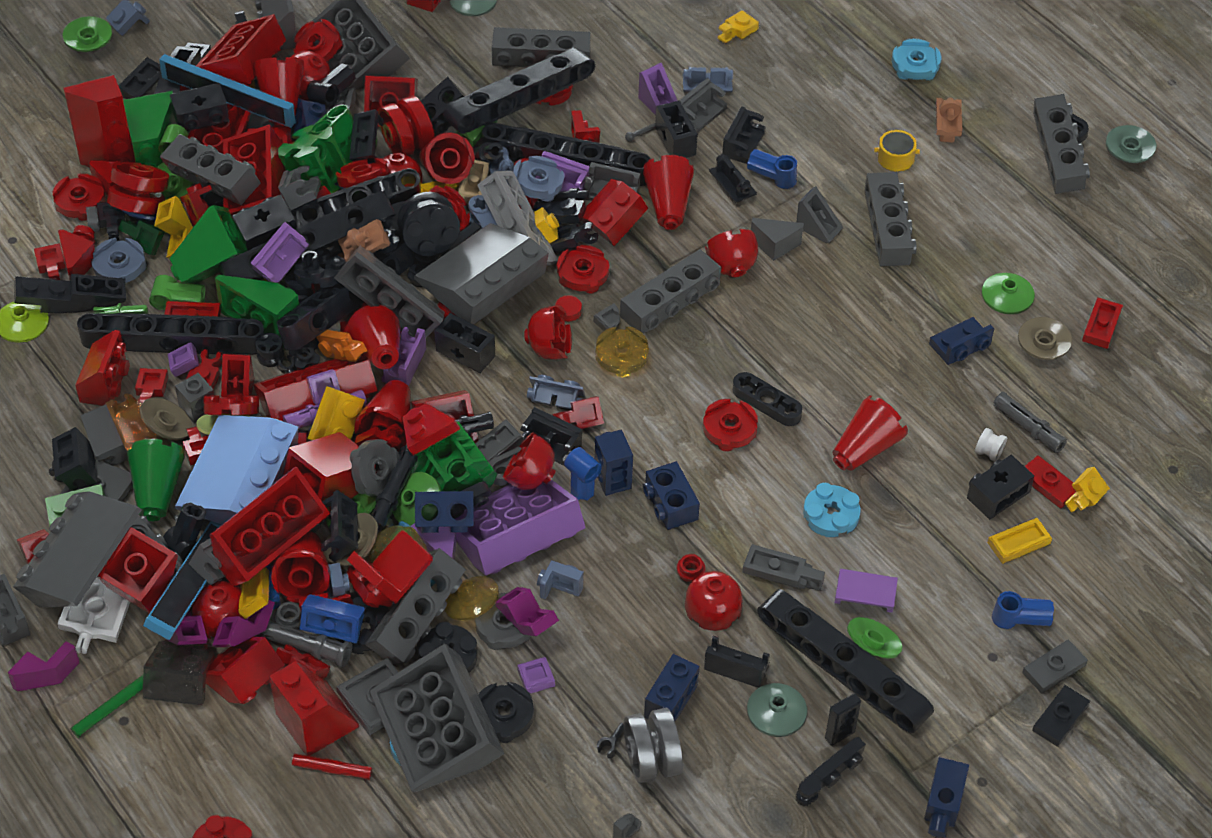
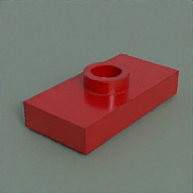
(1050, 481)

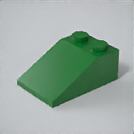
(255, 300)

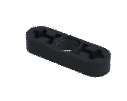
(771, 409)

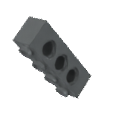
(531, 46)
(1060, 143)
(210, 167)
(889, 219)
(670, 292)
(386, 637)

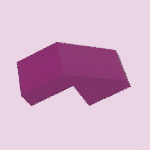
(524, 612)
(237, 630)
(190, 631)
(33, 672)

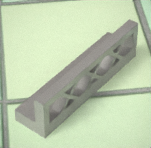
(504, 206)

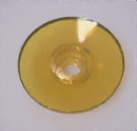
(472, 598)

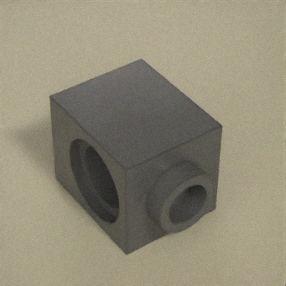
(191, 395)

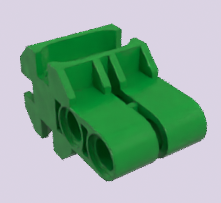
(321, 147)
(463, 458)

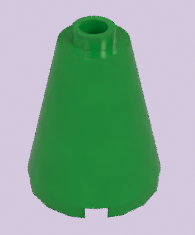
(154, 475)

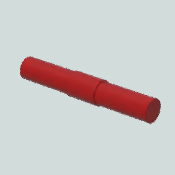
(332, 766)

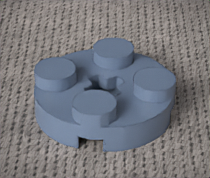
(544, 188)
(111, 249)

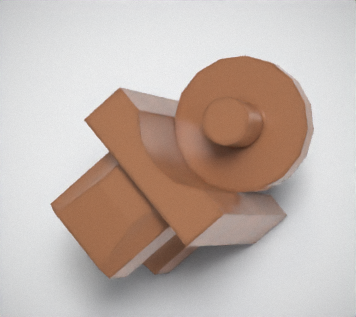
(948, 119)
(370, 237)

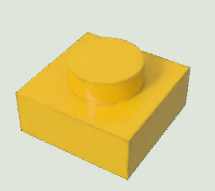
(547, 224)

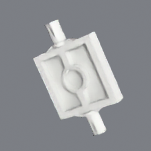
(96, 616)

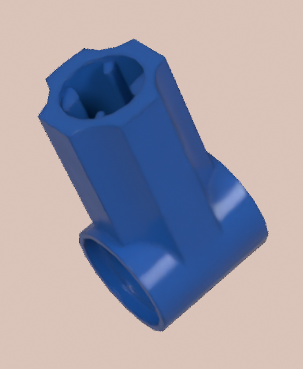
(781, 168)
(583, 471)
(1013, 610)

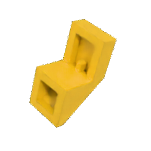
(173, 220)

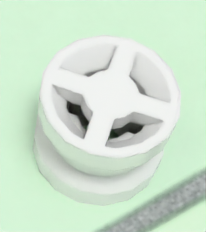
(991, 444)

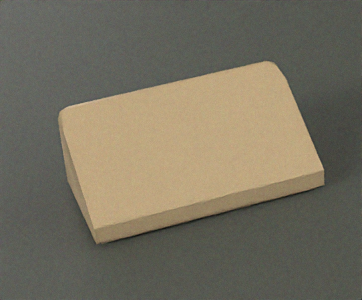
(468, 187)

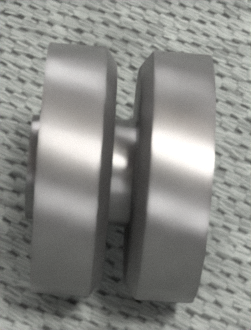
(653, 745)

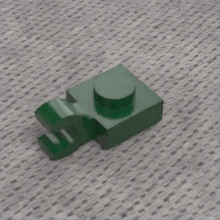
(144, 233)

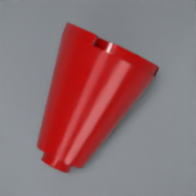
(280, 79)
(448, 158)
(669, 188)
(379, 332)
(386, 409)
(868, 434)
(301, 569)

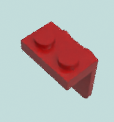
(394, 568)

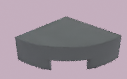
(608, 318)
(626, 826)

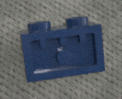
(961, 340)

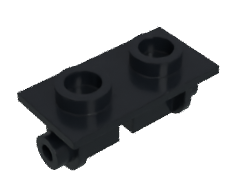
(731, 179)

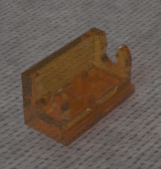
(129, 421)

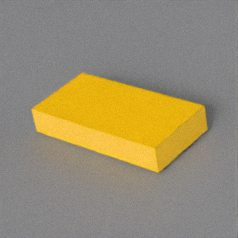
(1019, 540)
(254, 593)

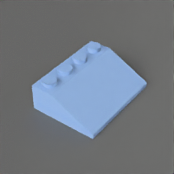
(238, 464)

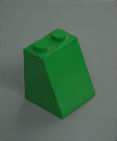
(147, 122)
(207, 246)

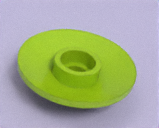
(22, 322)

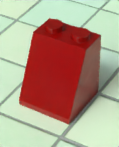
(325, 465)
(309, 708)

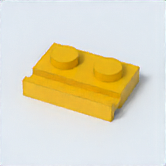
(336, 414)

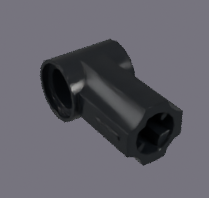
(329, 88)
(184, 534)

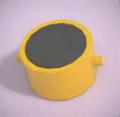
(896, 150)

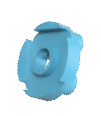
(908, 68)
(836, 497)

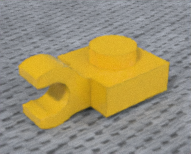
(738, 25)
(1089, 490)

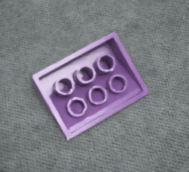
(519, 524)

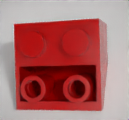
(103, 370)

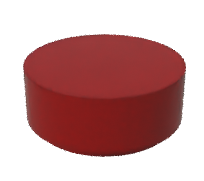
(572, 306)

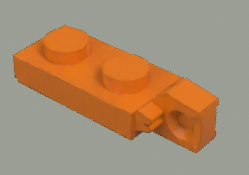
(340, 346)

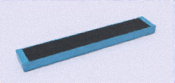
(234, 92)
(179, 594)

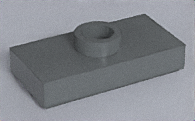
(499, 441)
(1055, 666)

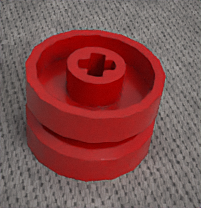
(406, 126)
(137, 187)

